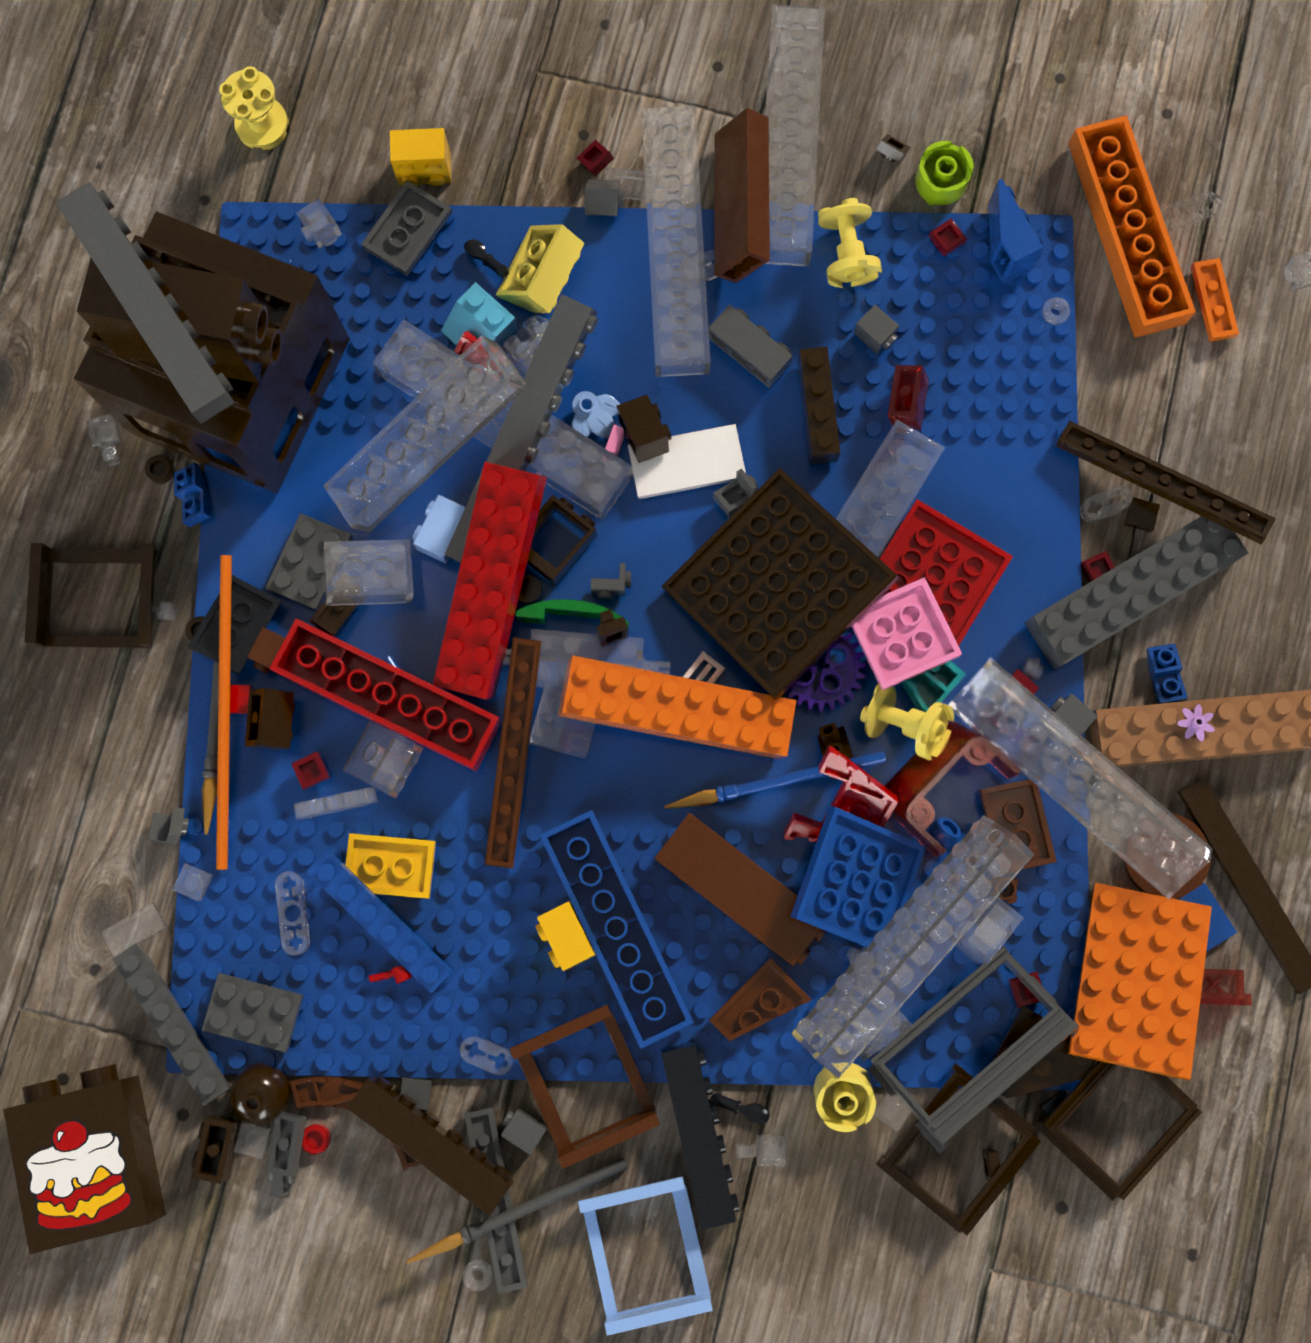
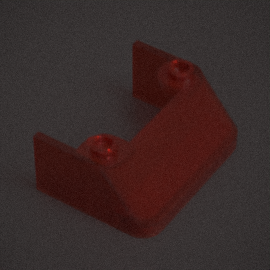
(921, 775)

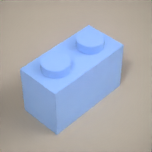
(438, 528)

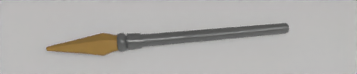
(209, 787)
(478, 1229)

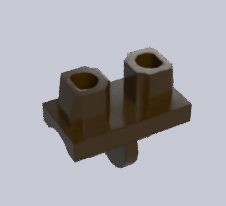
(834, 737)

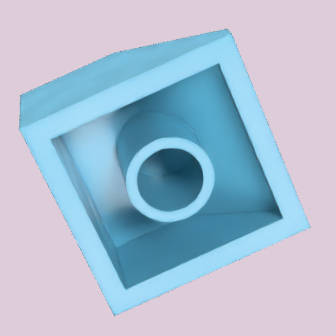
(479, 315)

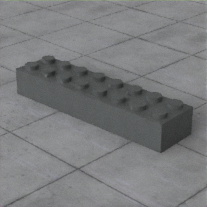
(1133, 589)

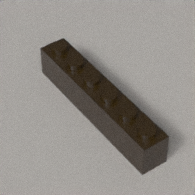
(431, 1144)

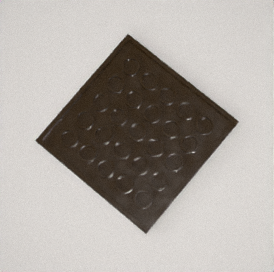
(779, 583)

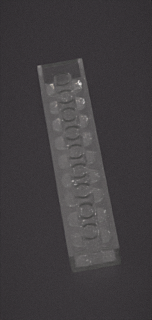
(793, 120)
(675, 241)
(565, 456)
(1081, 779)
(912, 945)

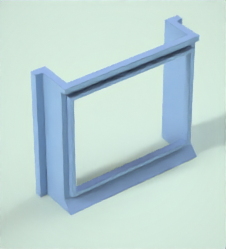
(661, 1311)

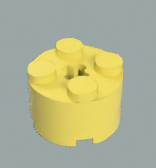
(844, 1100)

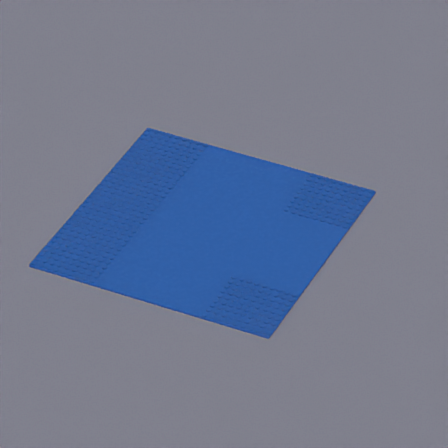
(995, 403)

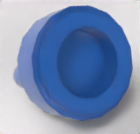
(945, 832)

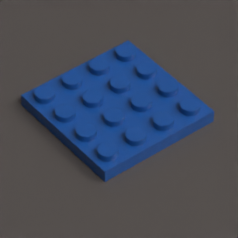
(856, 877)

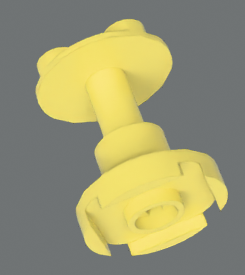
(252, 104)
(852, 262)
(926, 727)

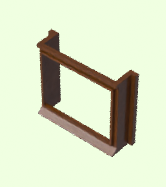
(573, 1152)

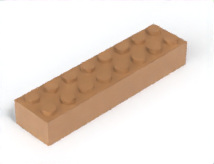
(1240, 723)

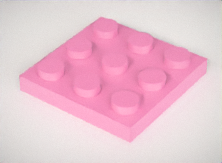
(905, 634)

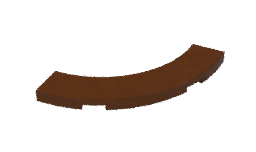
(334, 1092)

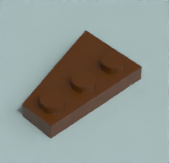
(759, 1000)

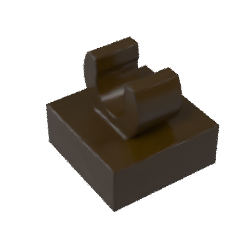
(611, 629)

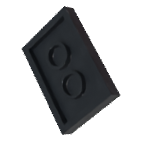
(249, 614)

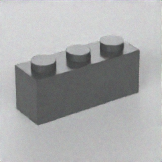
(750, 345)

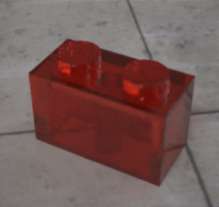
(908, 395)

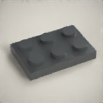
(406, 228)
(300, 565)
(253, 1012)

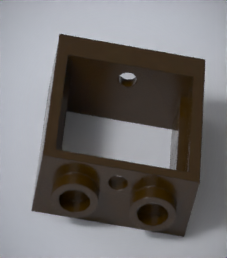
(582, 523)

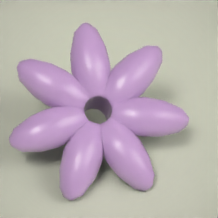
(1191, 722)

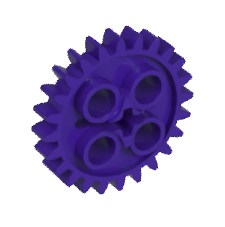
(844, 673)

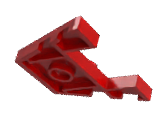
(858, 795)

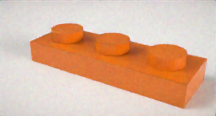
(1214, 299)

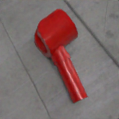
(399, 973)

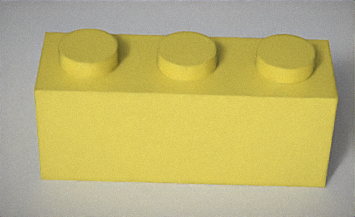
(541, 268)

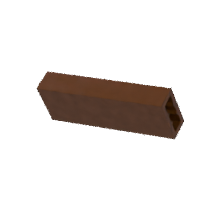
(741, 196)
(738, 889)

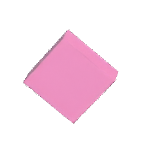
(615, 440)

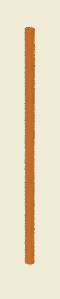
(223, 712)

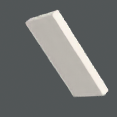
(692, 463)

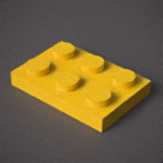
(392, 864)

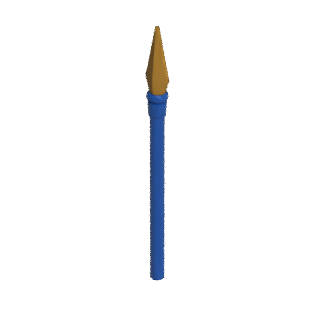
(733, 791)

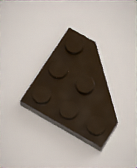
(1053, 1070)

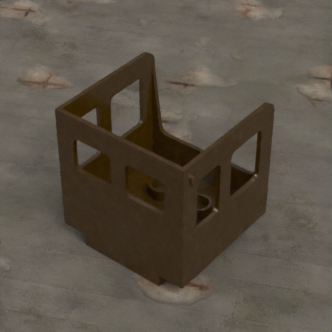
(254, 422)

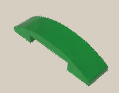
(538, 612)

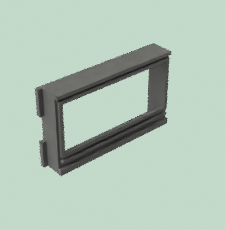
(994, 1078)

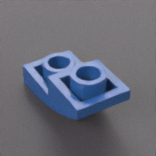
(192, 490)
(1165, 674)

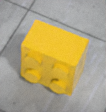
(420, 156)
(565, 936)

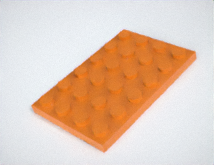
(1141, 981)

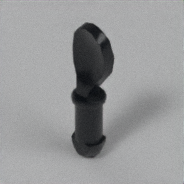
(477, 251)
(753, 1112)

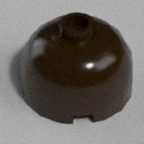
(259, 1094)

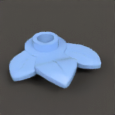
(597, 418)

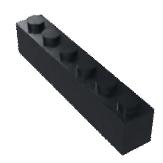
(698, 1135)

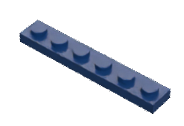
(380, 921)

